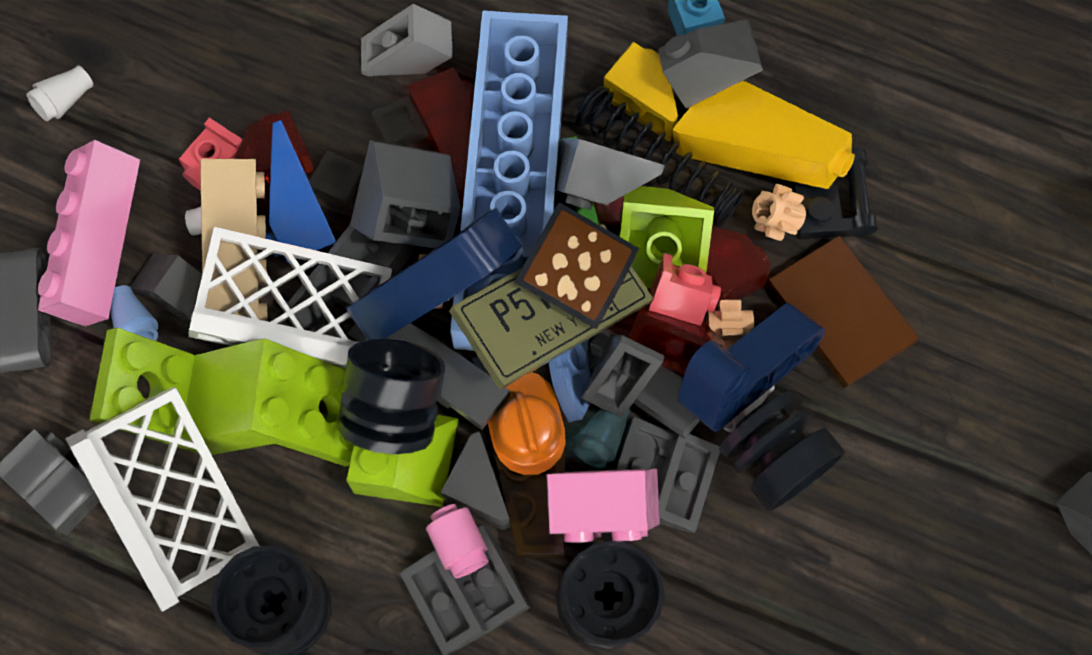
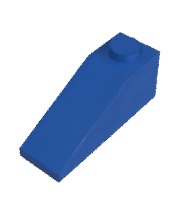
(292, 203)

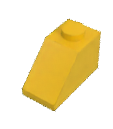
(645, 89)

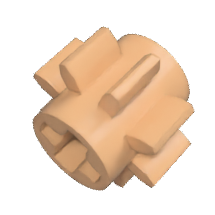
(778, 212)
(730, 321)

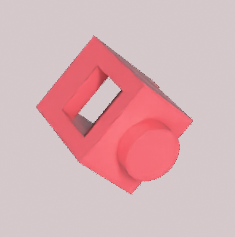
(212, 143)
(683, 292)

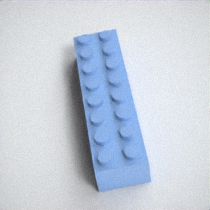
(514, 133)

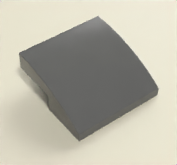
(682, 469)
(469, 605)

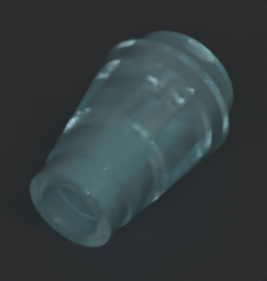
(600, 438)

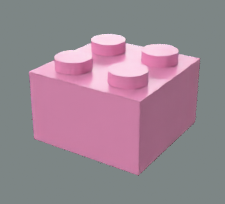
(603, 501)

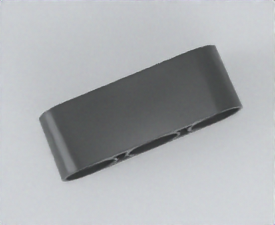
(23, 329)

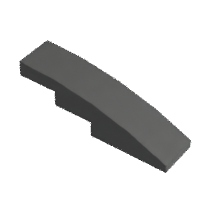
(464, 384)

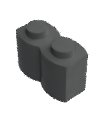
(49, 480)

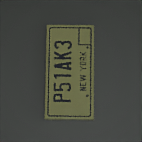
(522, 332)

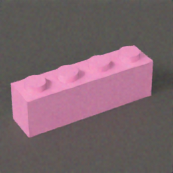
(88, 234)

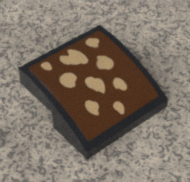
(577, 266)

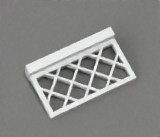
(235, 329)
(125, 513)

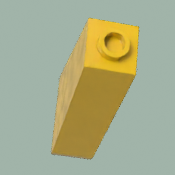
(764, 136)

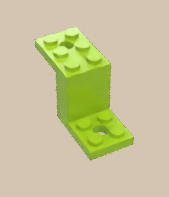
(234, 394)

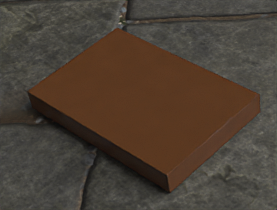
(847, 302)

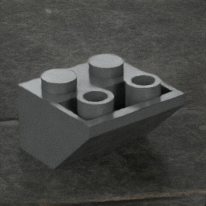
(406, 196)

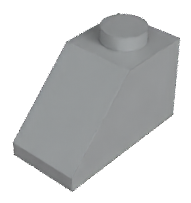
(407, 44)

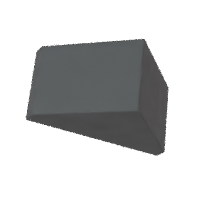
(169, 284)
(621, 374)
(475, 486)

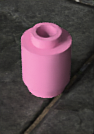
(457, 540)

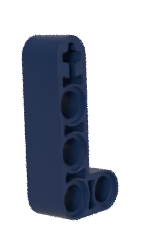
(435, 277)
(728, 381)

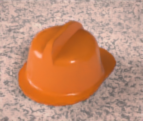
(528, 427)

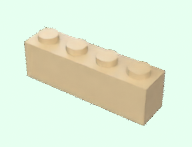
(229, 203)

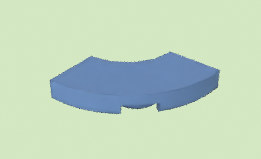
(569, 378)

